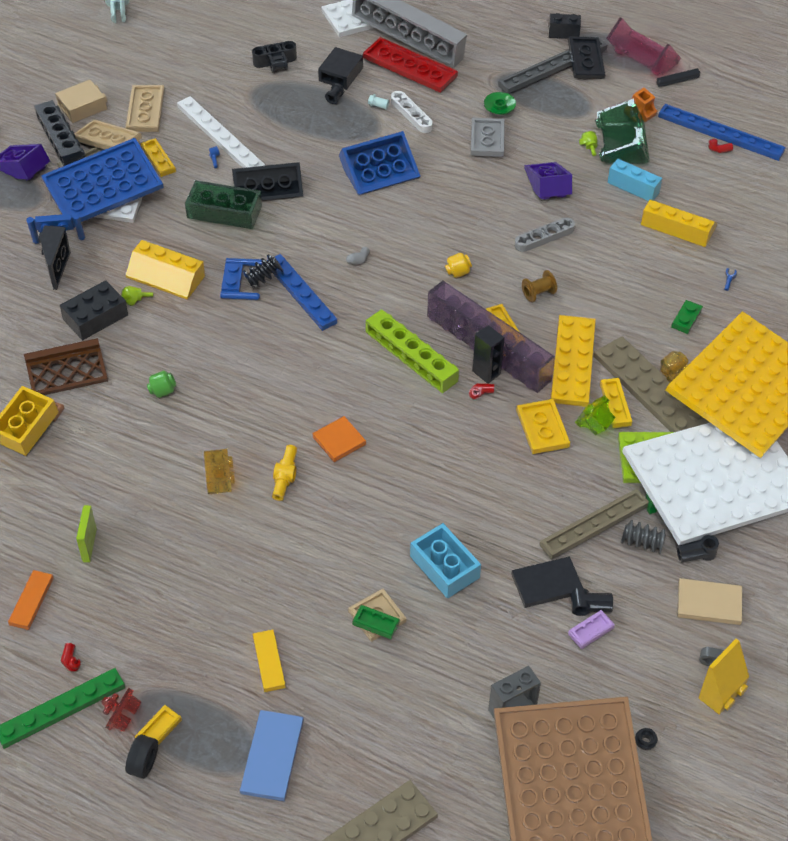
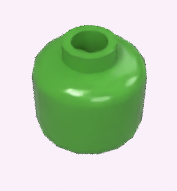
(161, 384)

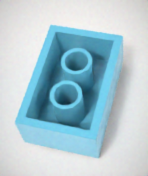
(445, 560)

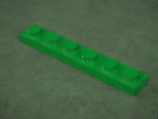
(60, 707)

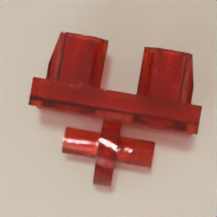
(127, 702)

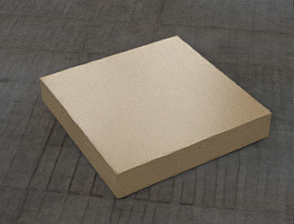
(381, 602)

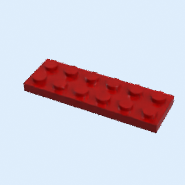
(410, 64)

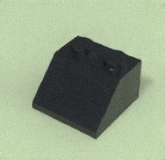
(564, 25)

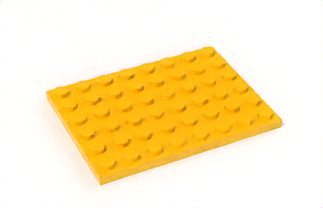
(740, 384)

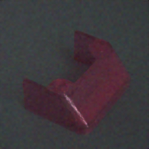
(642, 49)

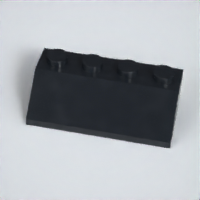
(272, 180)

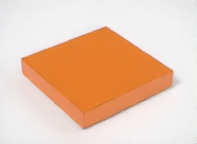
(339, 439)

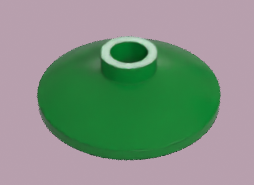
(499, 103)

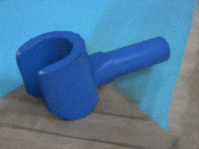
(214, 152)
(729, 279)

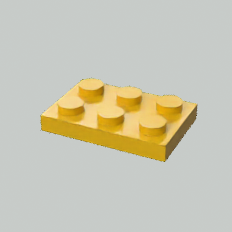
(543, 426)

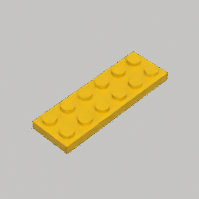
(573, 361)

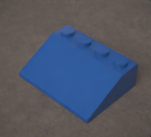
(379, 163)

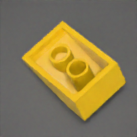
(725, 679)

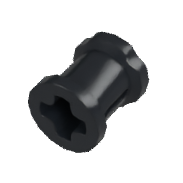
(333, 95)

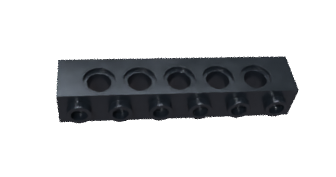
(59, 132)

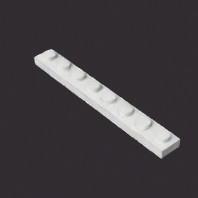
(218, 133)

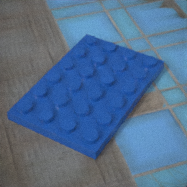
(103, 181)

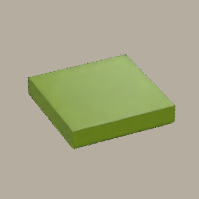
(86, 533)

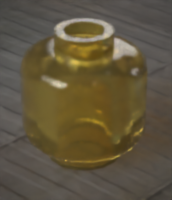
(673, 362)

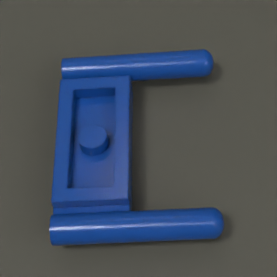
(62, 220)
(232, 279)

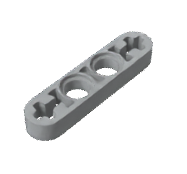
(526, 241)

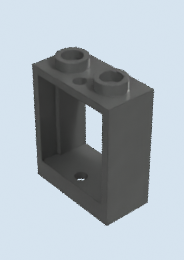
(505, 692)

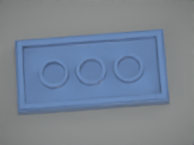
(272, 755)

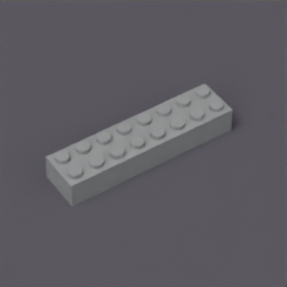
(413, 28)

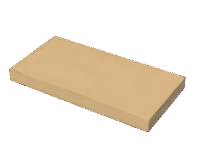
(145, 108)
(105, 135)

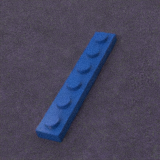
(304, 295)

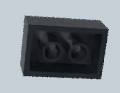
(94, 310)

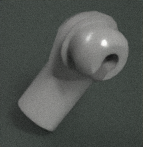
(358, 258)

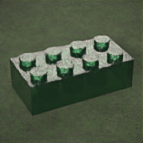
(223, 204)

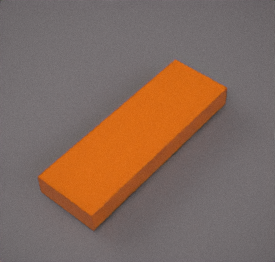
(30, 600)

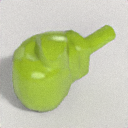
(589, 139)
(133, 294)

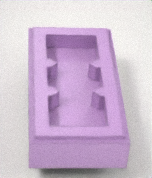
(591, 629)

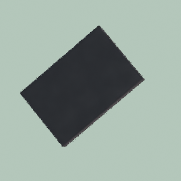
(586, 57)
(546, 581)

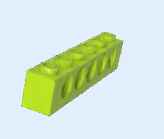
(412, 351)

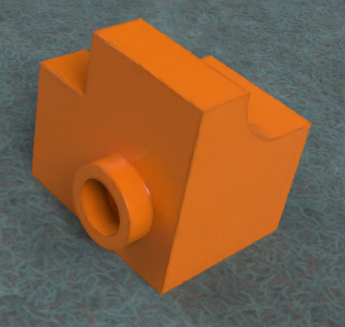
(645, 103)

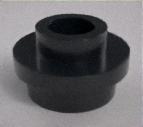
(649, 734)

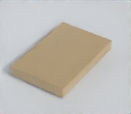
(709, 601)

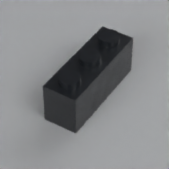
(488, 354)

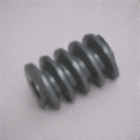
(645, 536)

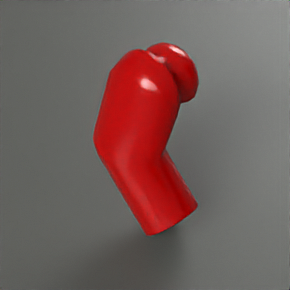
(479, 389)
(68, 659)

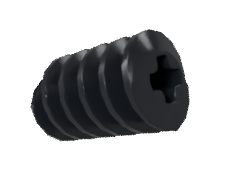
(262, 271)

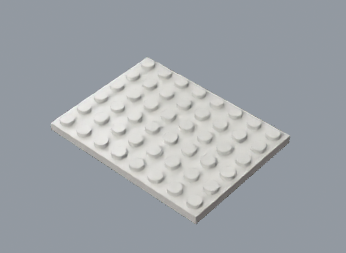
(709, 481)

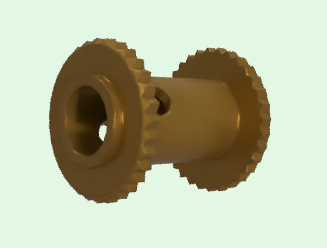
(539, 286)

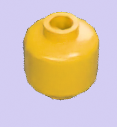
(458, 265)

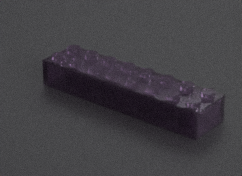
(464, 317)

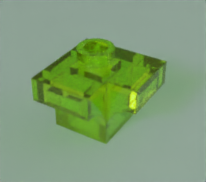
(596, 416)

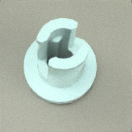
(117, 5)

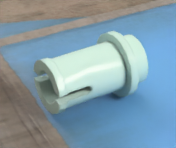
(378, 102)

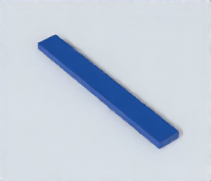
(722, 132)

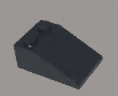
(55, 251)

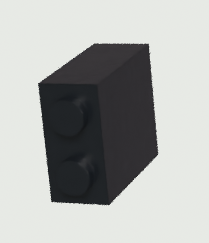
(340, 67)

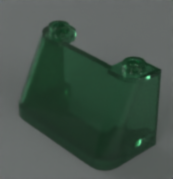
(623, 134)

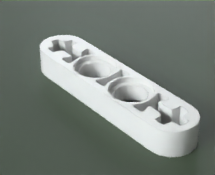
(408, 113)

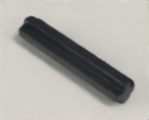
(678, 77)

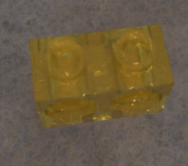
(218, 471)

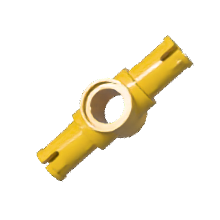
(284, 472)

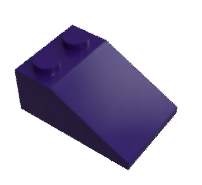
(23, 160)
(549, 180)

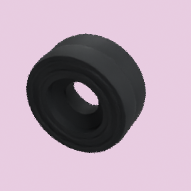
(141, 756)

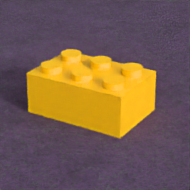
(26, 420)

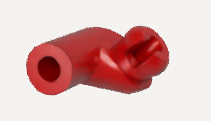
(714, 146)

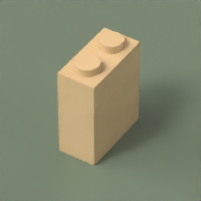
(81, 101)

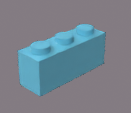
(634, 180)

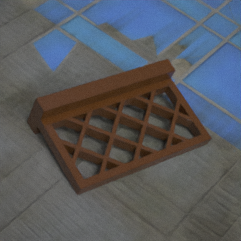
(63, 356)

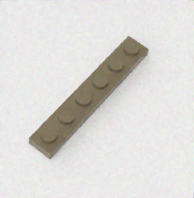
(594, 524)

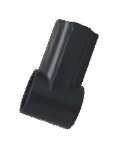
(698, 550)
(585, 602)

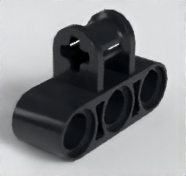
(274, 55)

